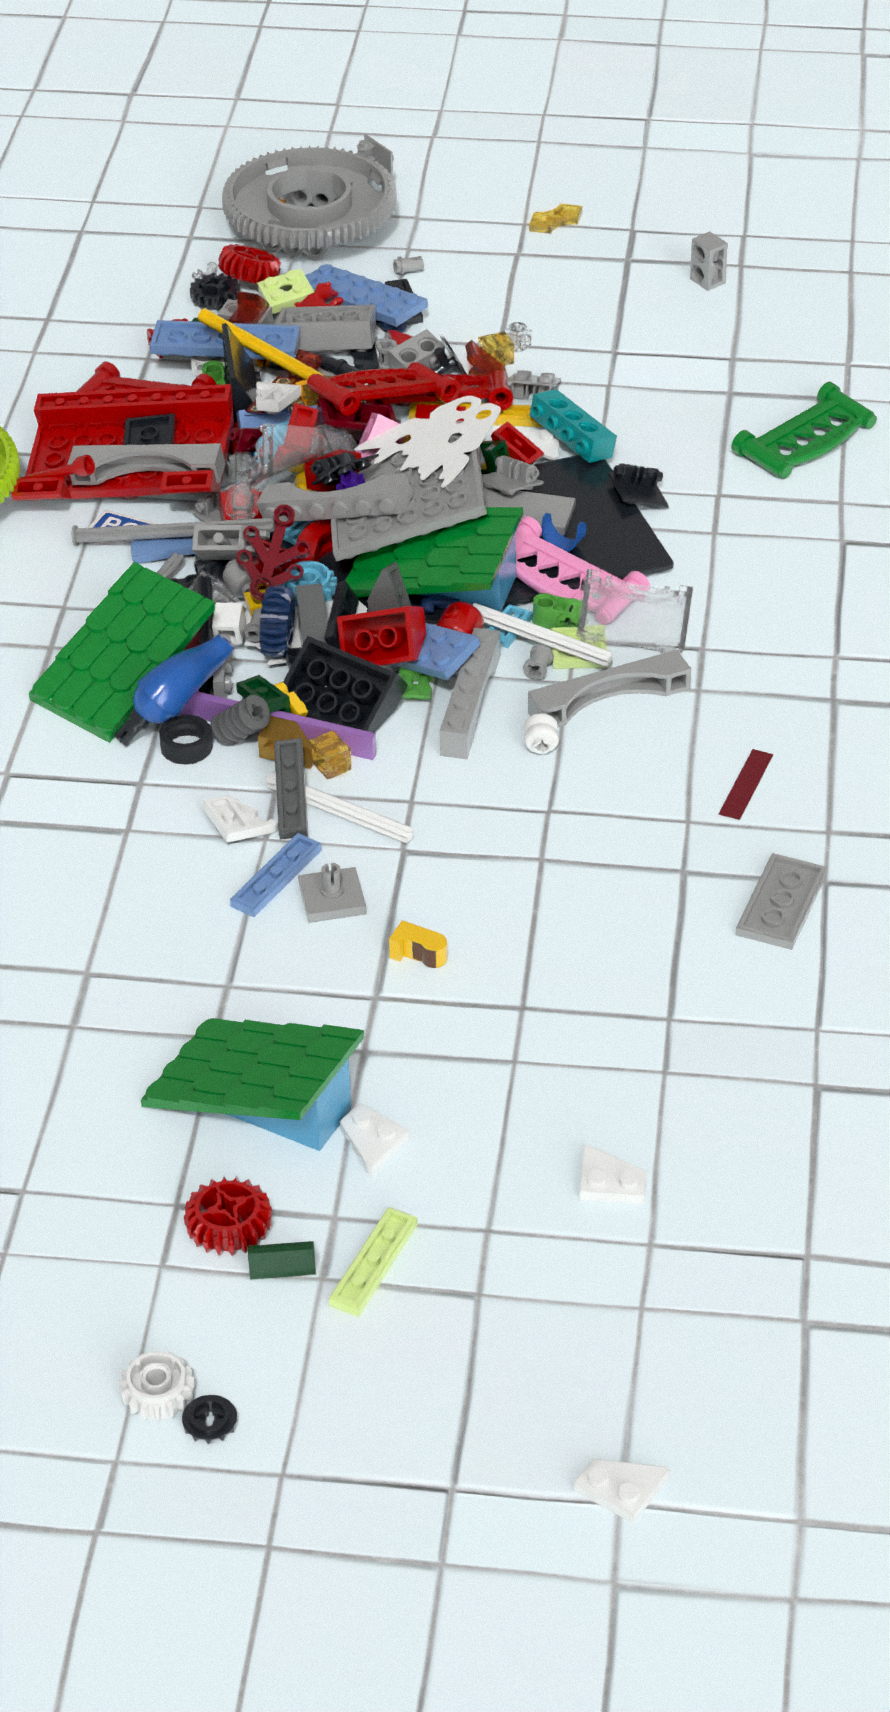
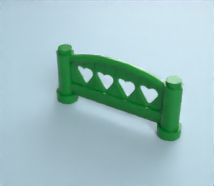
(831, 403)

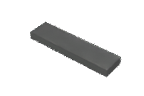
(290, 788)

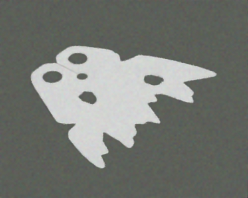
(430, 438)

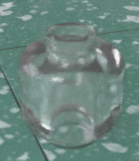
(241, 502)

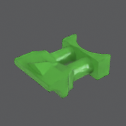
(416, 691)

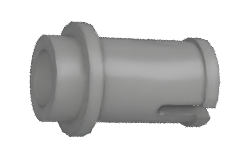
(411, 264)
(252, 629)

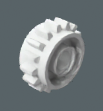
(156, 1385)

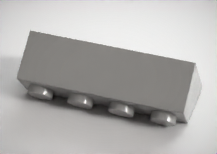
(332, 327)

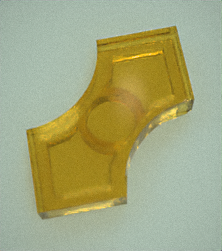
(550, 220)

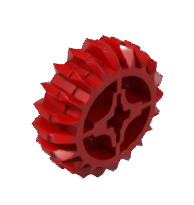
(248, 263)
(227, 1215)

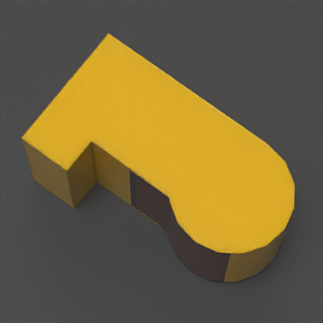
(418, 944)

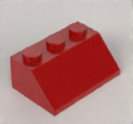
(384, 635)

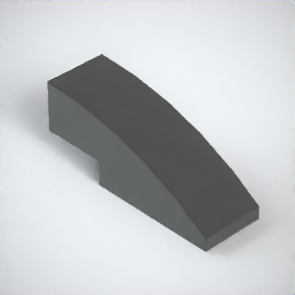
(311, 612)

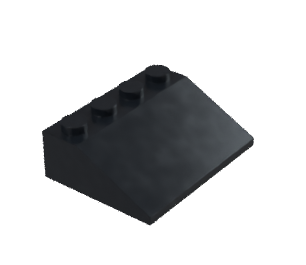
(239, 372)
(343, 686)

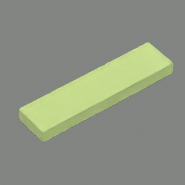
(373, 1261)

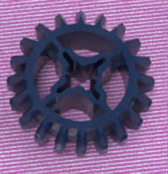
(277, 621)

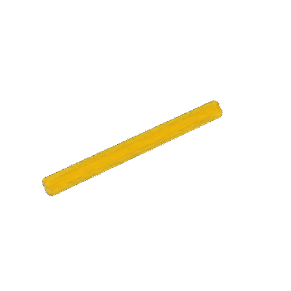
(258, 345)

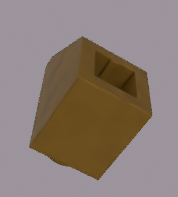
(282, 729)

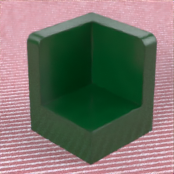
(490, 452)

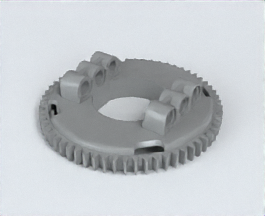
(341, 214)

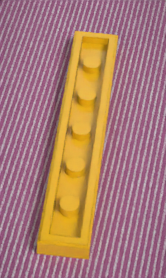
(516, 414)

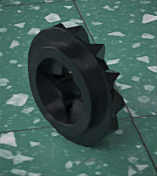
(197, 1412)

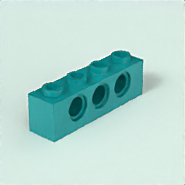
(573, 426)

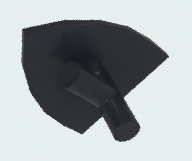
(445, 363)

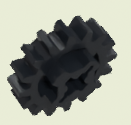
(214, 290)

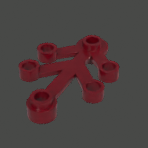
(272, 558)

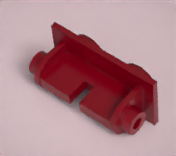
(245, 438)

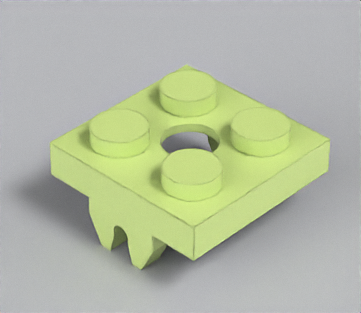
(295, 286)

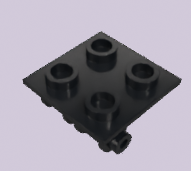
(330, 468)
(638, 485)

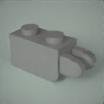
(223, 541)

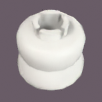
(541, 733)

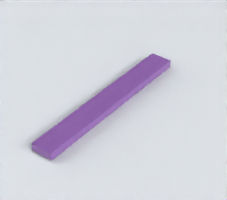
(360, 741)

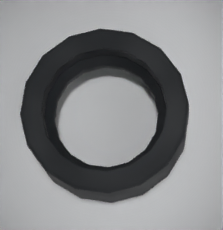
(189, 752)

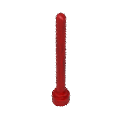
(81, 466)

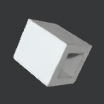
(229, 620)

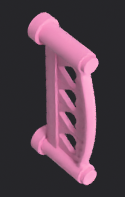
(548, 556)

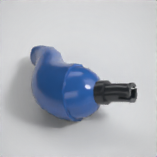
(172, 684)

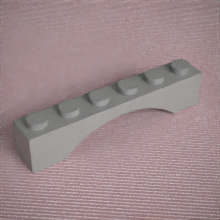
(124, 459)
(379, 496)
(654, 675)
(463, 708)

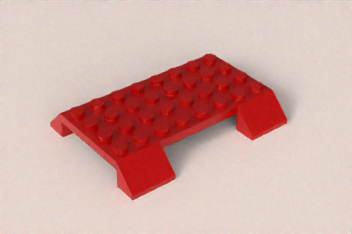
(99, 418)

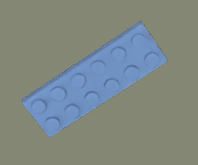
(392, 304)
(198, 339)

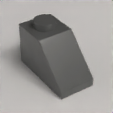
(388, 590)

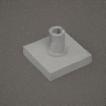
(332, 893)

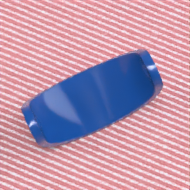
(552, 536)

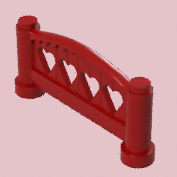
(108, 378)
(490, 387)
(348, 399)

